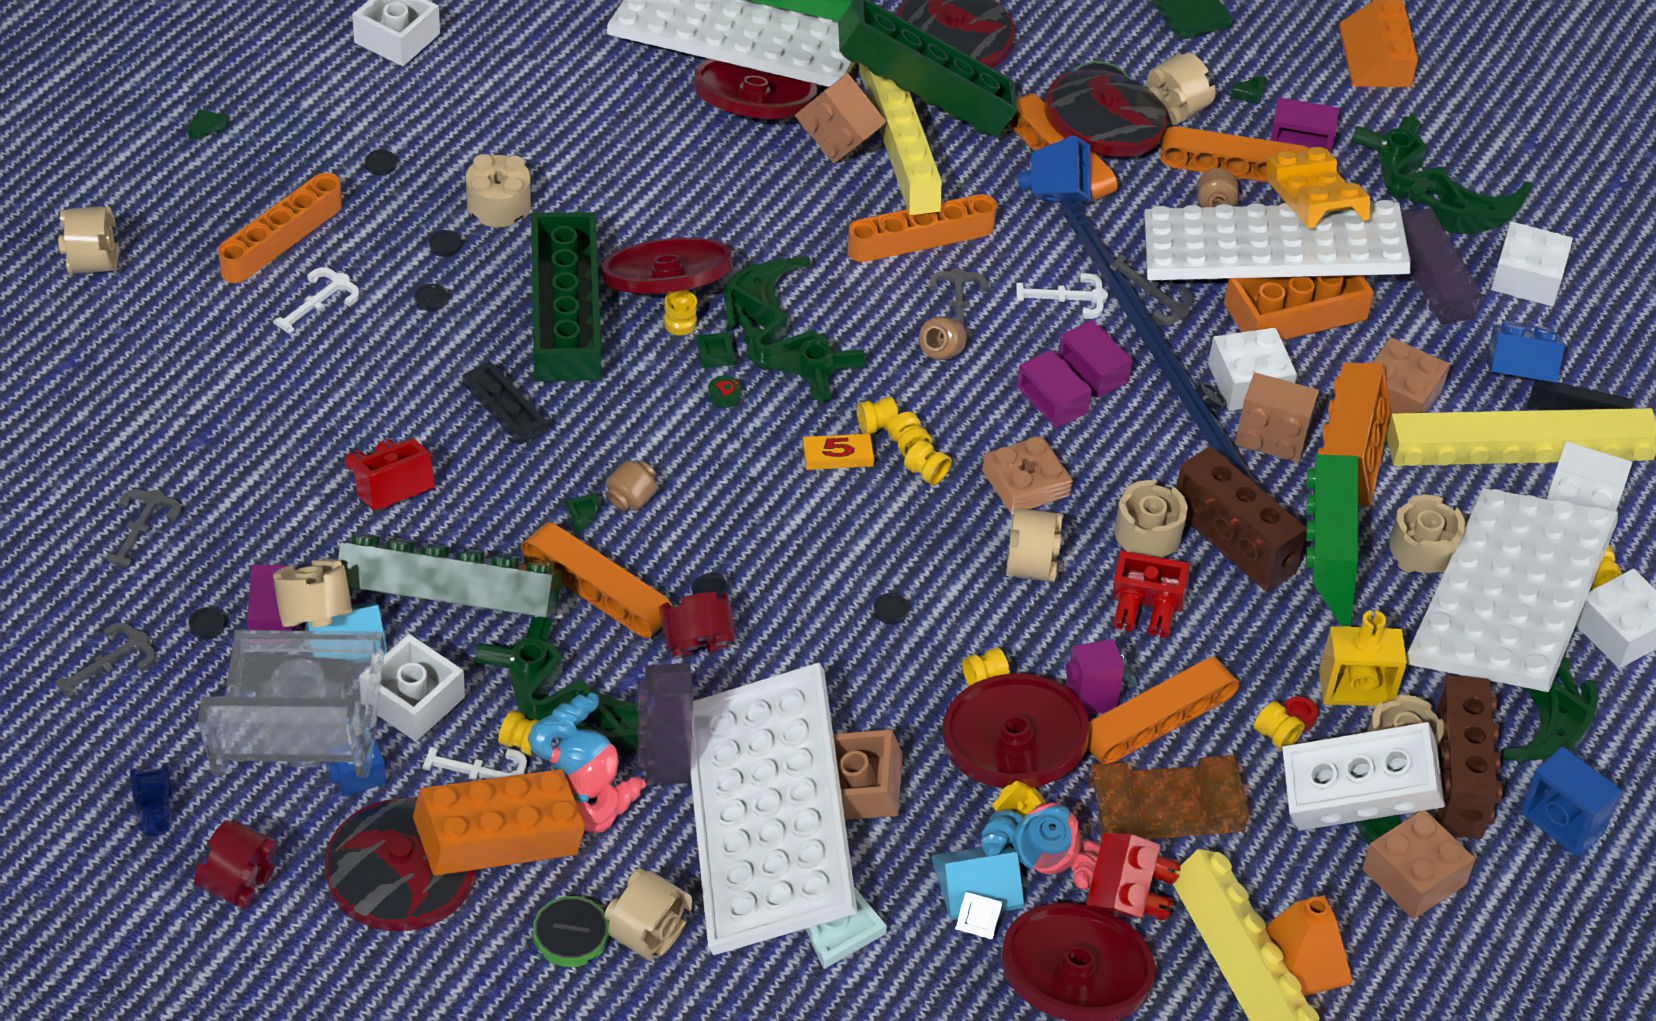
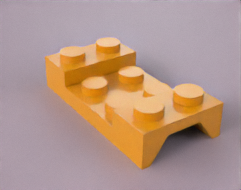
(1313, 186)

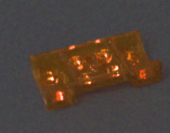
(1171, 799)

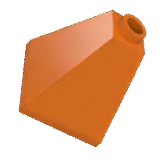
(1311, 945)

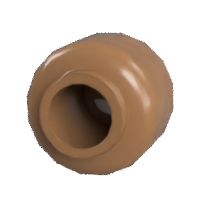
(1217, 188)
(942, 338)
(631, 485)

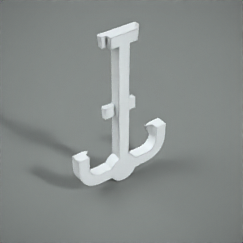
(340, 281)
(1097, 296)
(476, 769)

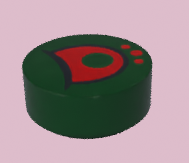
(724, 391)

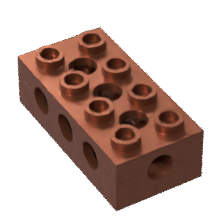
(1240, 519)
(1468, 756)

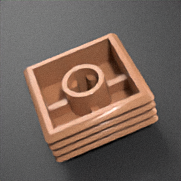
(1027, 474)

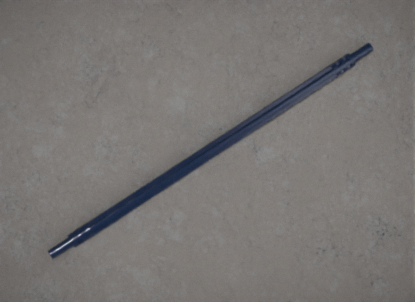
(1152, 336)

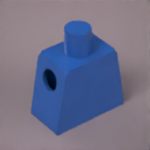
(1060, 172)

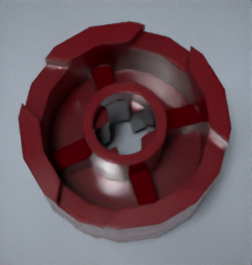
(698, 624)
(236, 863)

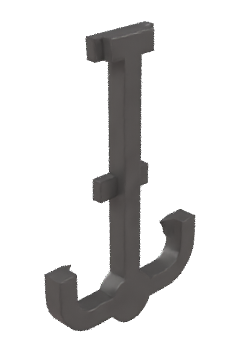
(958, 277)
(1179, 310)
(154, 500)
(137, 641)

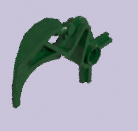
(1461, 209)
(802, 354)
(537, 668)
(1561, 712)

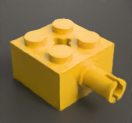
(1362, 663)

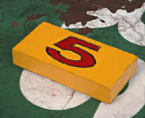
(838, 451)

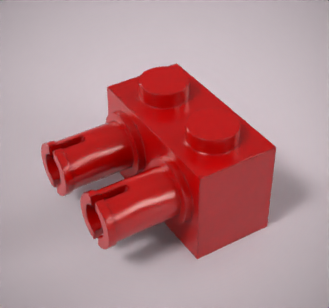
(391, 472)
(1150, 583)
(1125, 876)

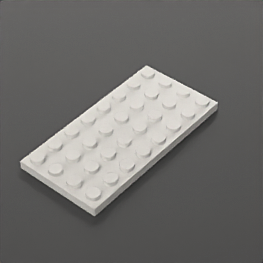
(738, 34)
(1272, 242)
(1513, 589)
(769, 810)

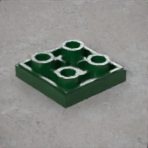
(1193, 16)

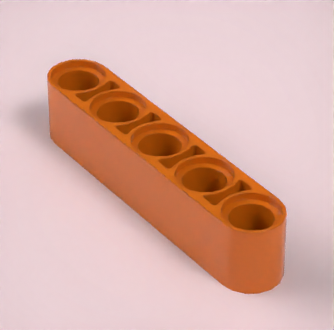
(1036, 131)
(1206, 150)
(280, 227)
(905, 233)
(598, 579)
(1160, 710)

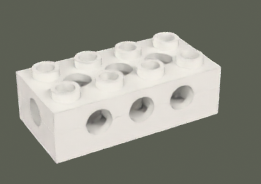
(1327, 774)

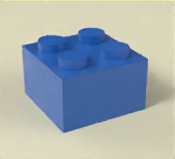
(1525, 352)
(1570, 801)

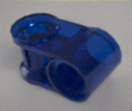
(152, 799)

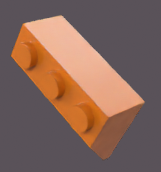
(1379, 45)

